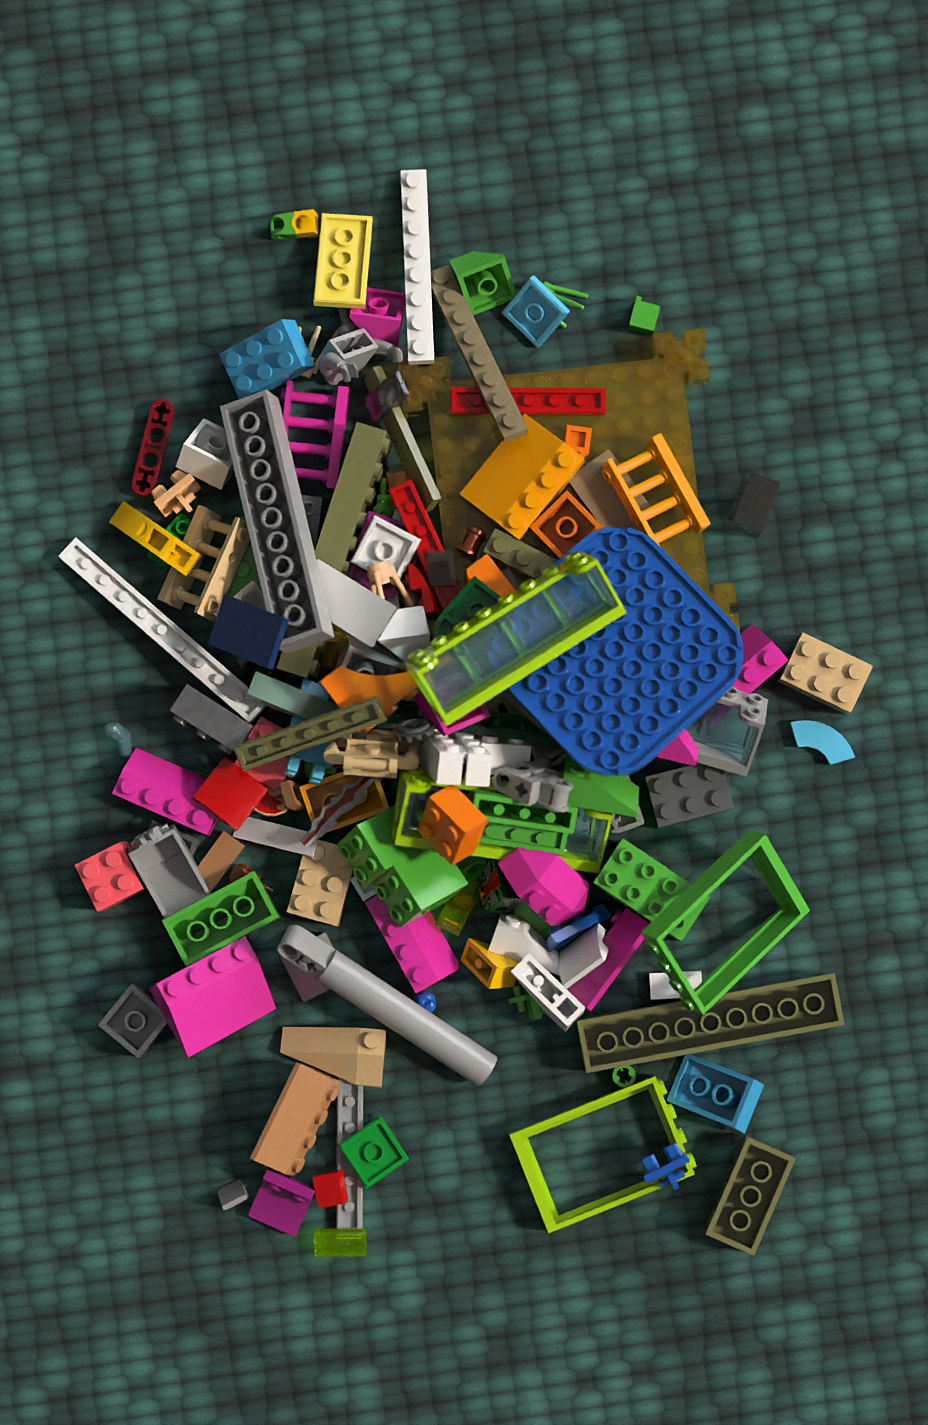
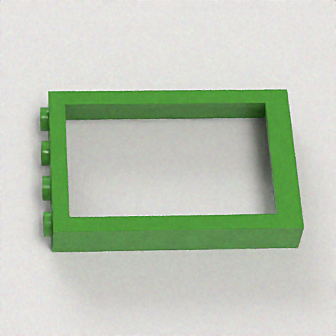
(739, 962)

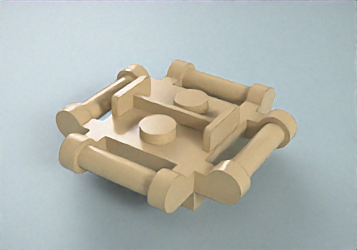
(372, 753)

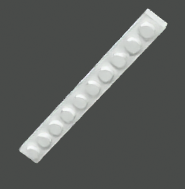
(161, 629)

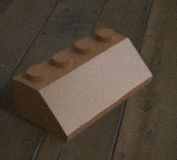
(296, 1119)

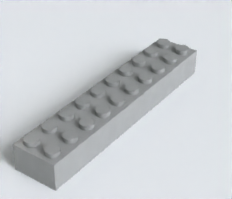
(276, 519)

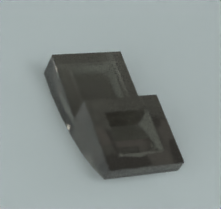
(386, 395)

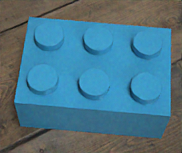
(267, 359)

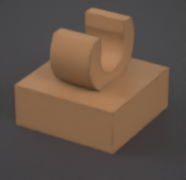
(292, 796)

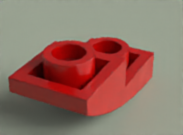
(420, 585)

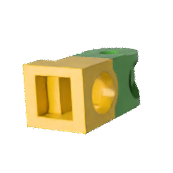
(294, 225)

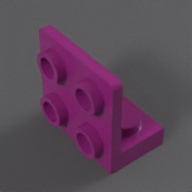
(282, 1201)

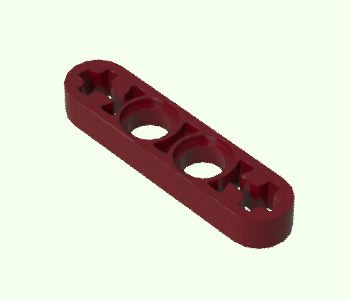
(150, 447)

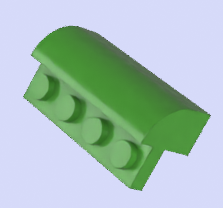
(523, 825)

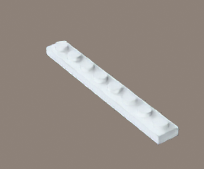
(417, 267)

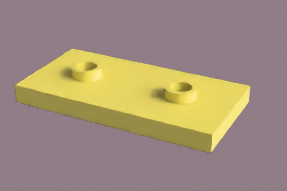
(343, 261)

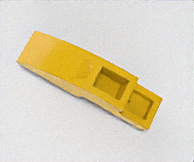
(155, 538)

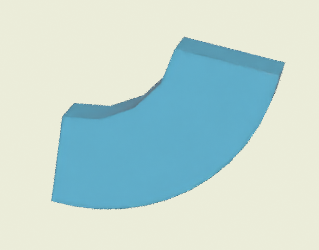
(822, 738)

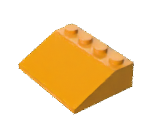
(522, 479)

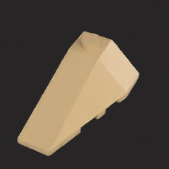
(342, 1052)

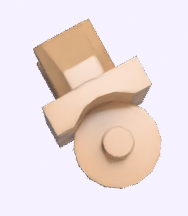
(178, 495)

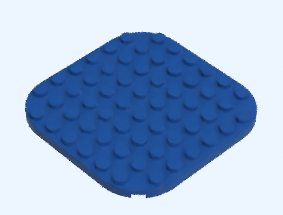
(644, 674)

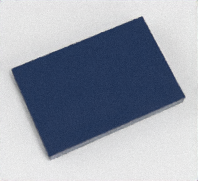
(248, 631)

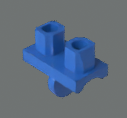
(675, 1160)

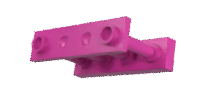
(334, 426)

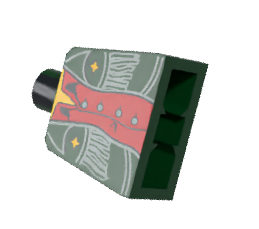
(496, 891)

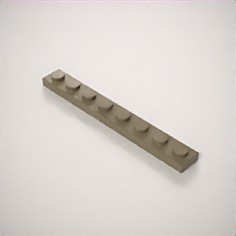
(477, 355)

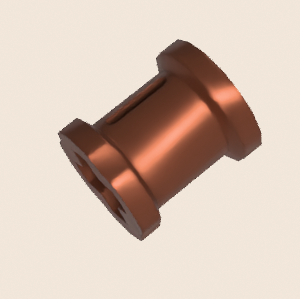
(471, 542)

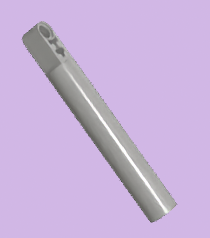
(386, 1004)

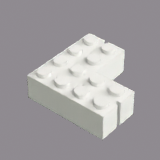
(445, 755)

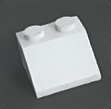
(207, 455)

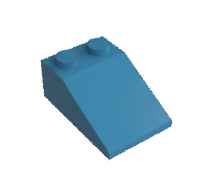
(715, 1092)

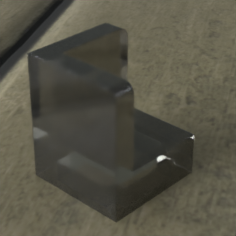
(441, 568)

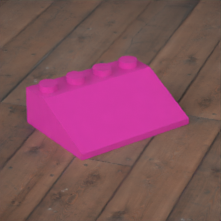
(214, 996)

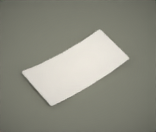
(354, 606)

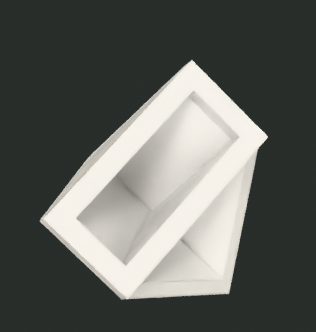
(406, 632)

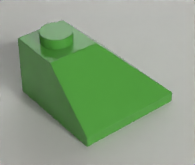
(483, 280)

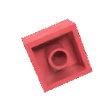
(110, 876)

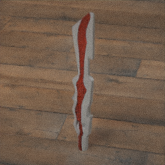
(339, 805)

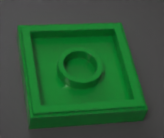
(372, 1152)

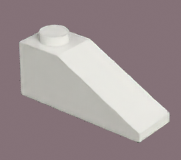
(517, 939)
(548, 992)

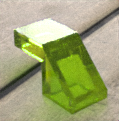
(458, 908)

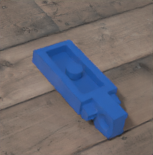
(578, 926)

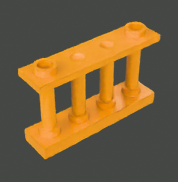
(669, 473)

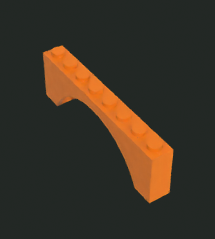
(350, 686)

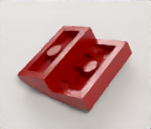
(230, 794)

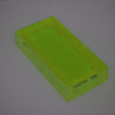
(340, 1242)

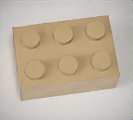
(825, 673)
(321, 885)

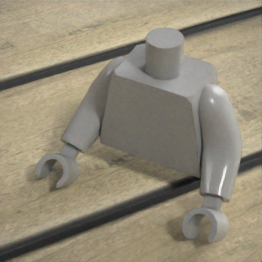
(350, 352)

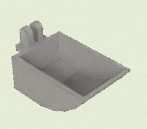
(167, 869)

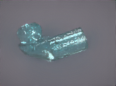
(122, 736)

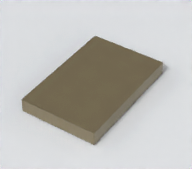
(601, 496)

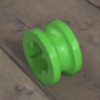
(631, 1072)

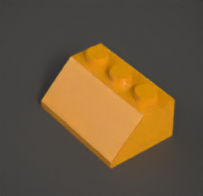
(320, 795)

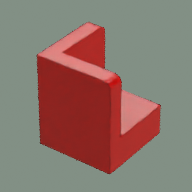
(330, 1188)

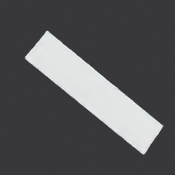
(275, 836)

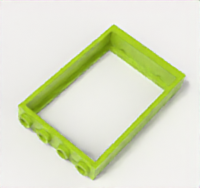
(536, 1180)

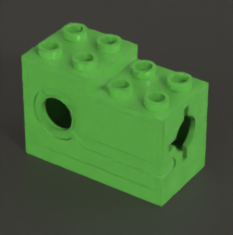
(403, 876)
(644, 885)

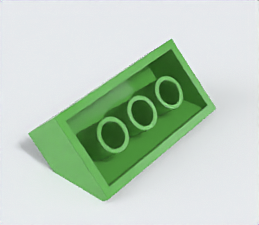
(221, 918)

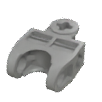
(535, 785)

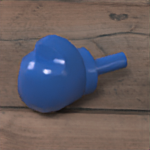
(426, 1000)

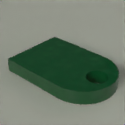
(465, 605)

